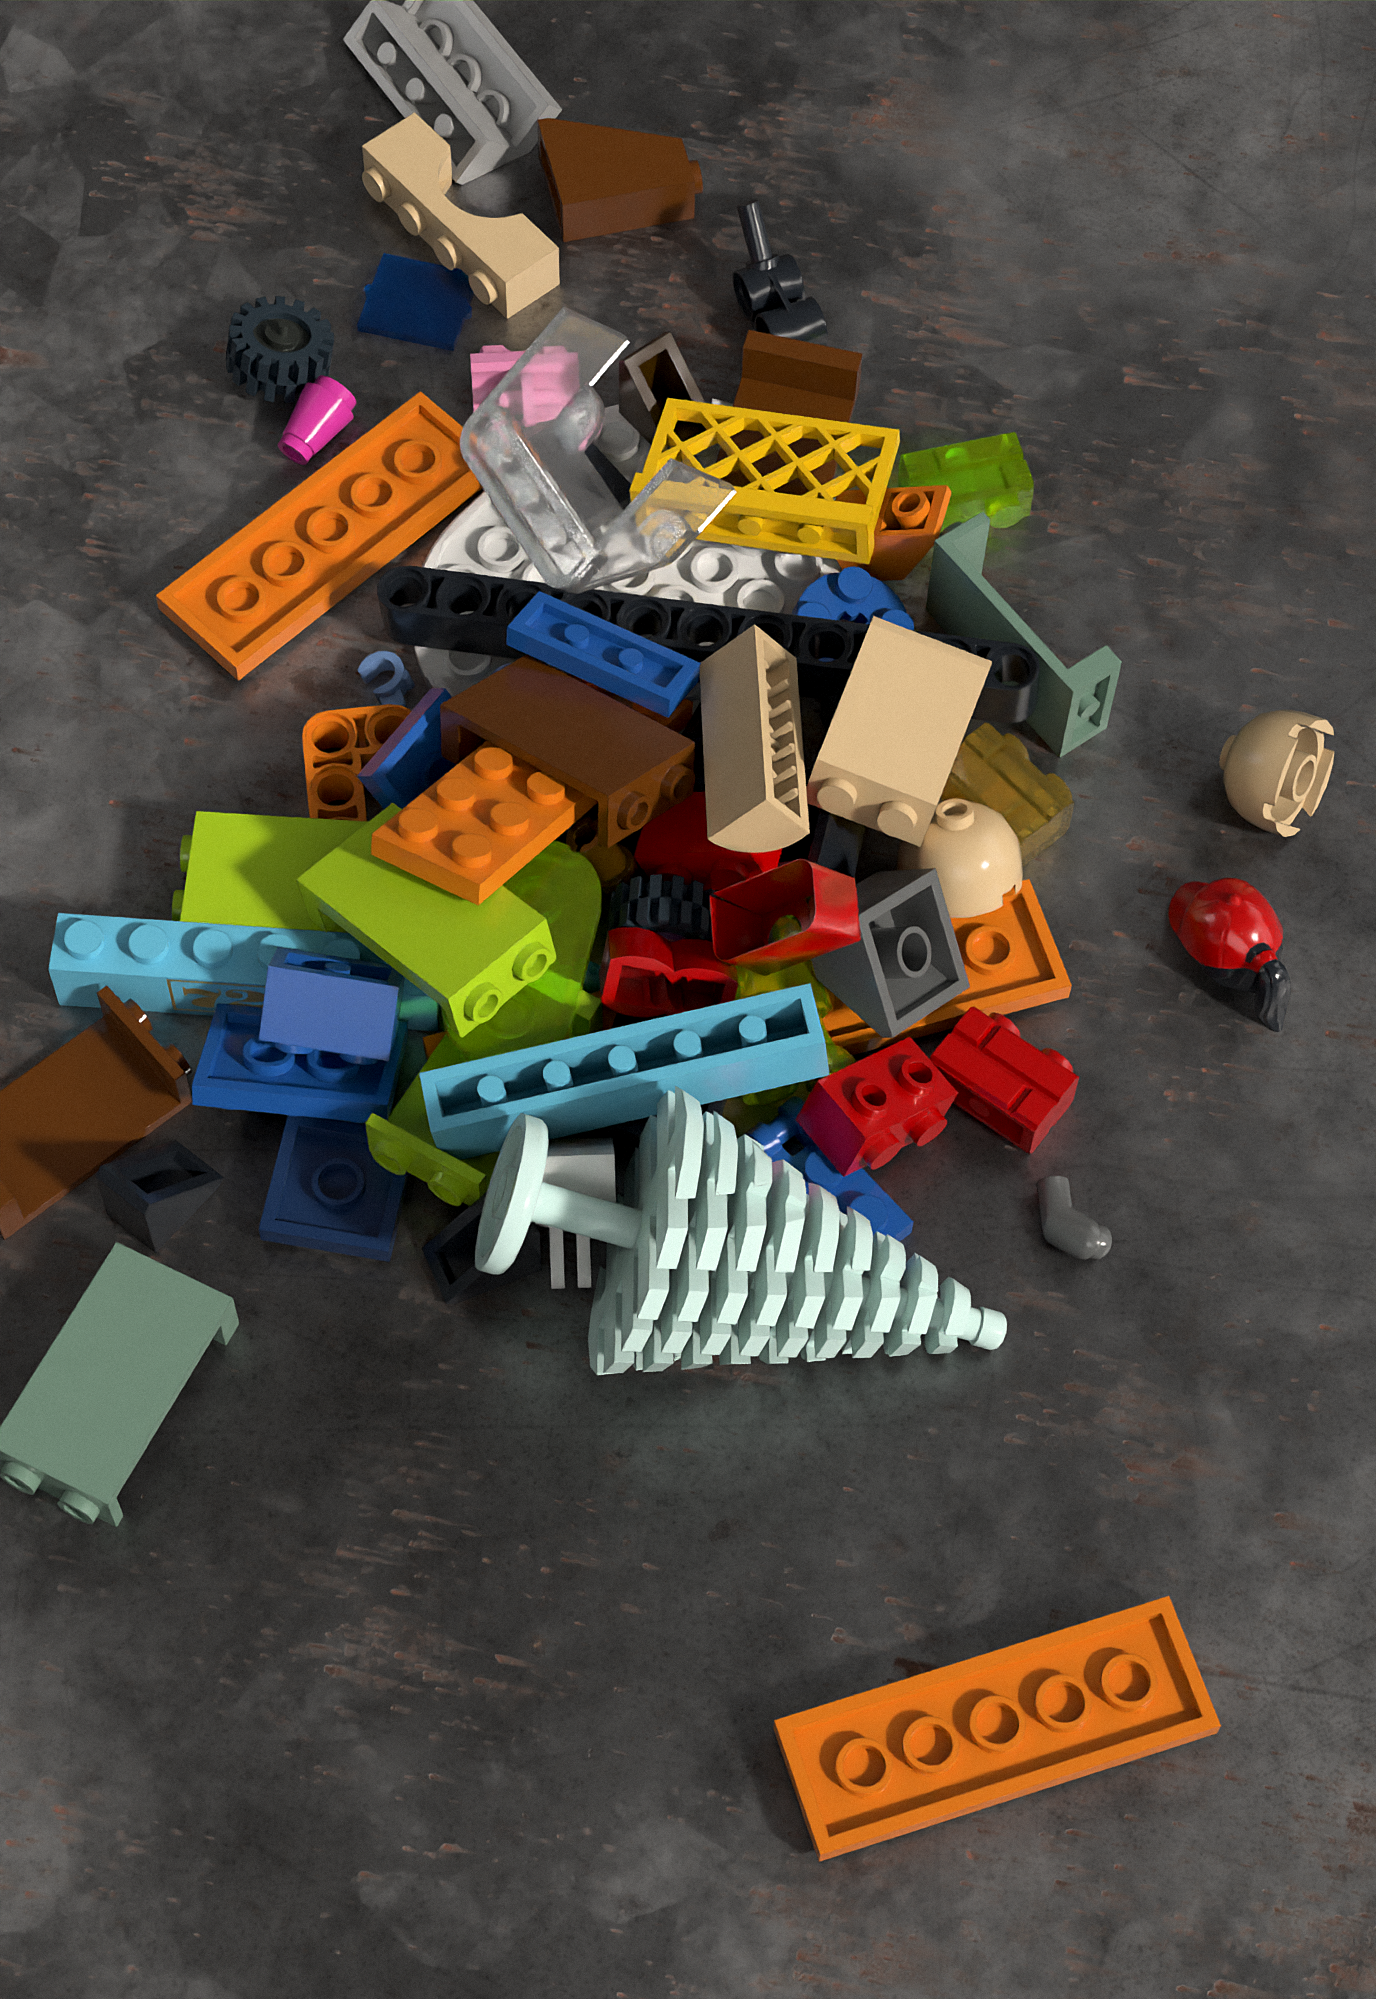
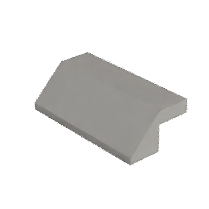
(456, 77)

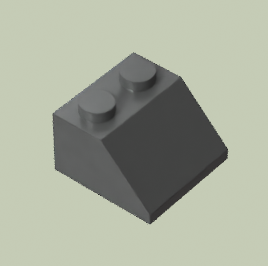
(905, 953)

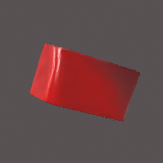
(826, 922)

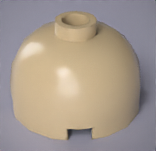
(1277, 768)
(972, 854)

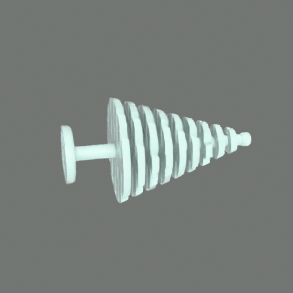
(725, 1255)

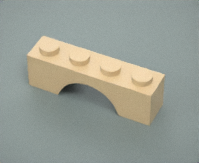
(503, 256)

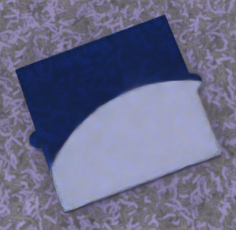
(417, 302)

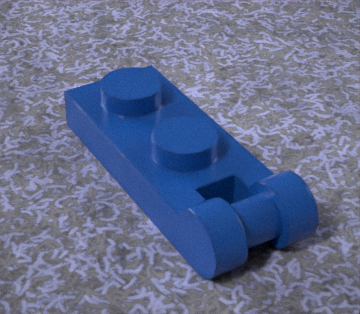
(854, 1190)

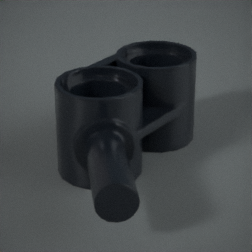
(772, 287)

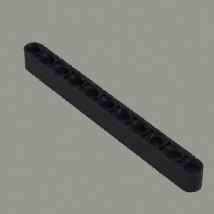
(676, 624)

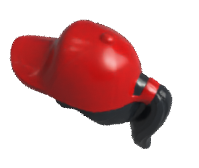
(1235, 941)

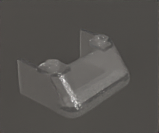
(533, 466)

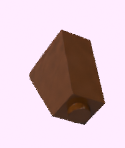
(614, 178)

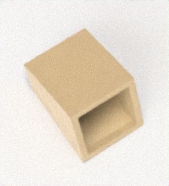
(896, 731)

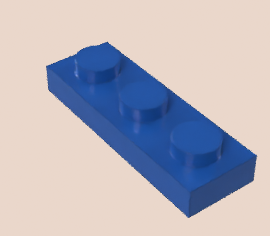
(603, 654)

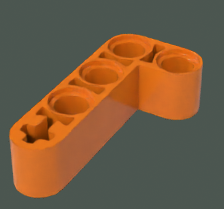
(334, 775)

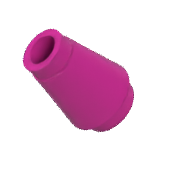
(317, 418)

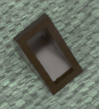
(650, 378)

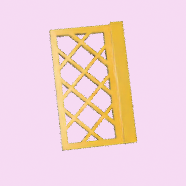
(771, 519)

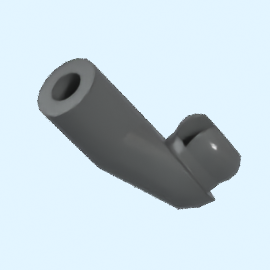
(1067, 1227)

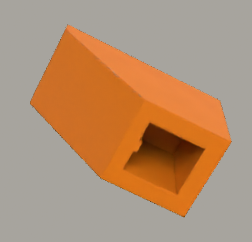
(904, 529)

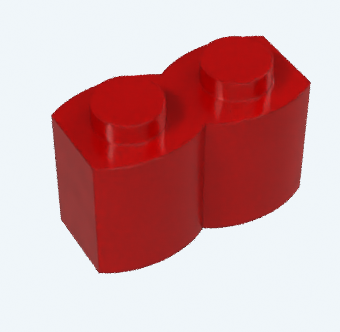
(653, 977)

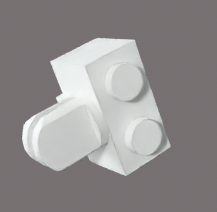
(583, 1167)

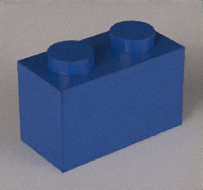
(331, 1005)

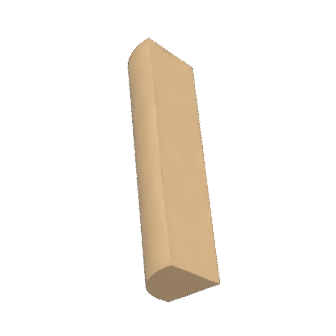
(753, 745)

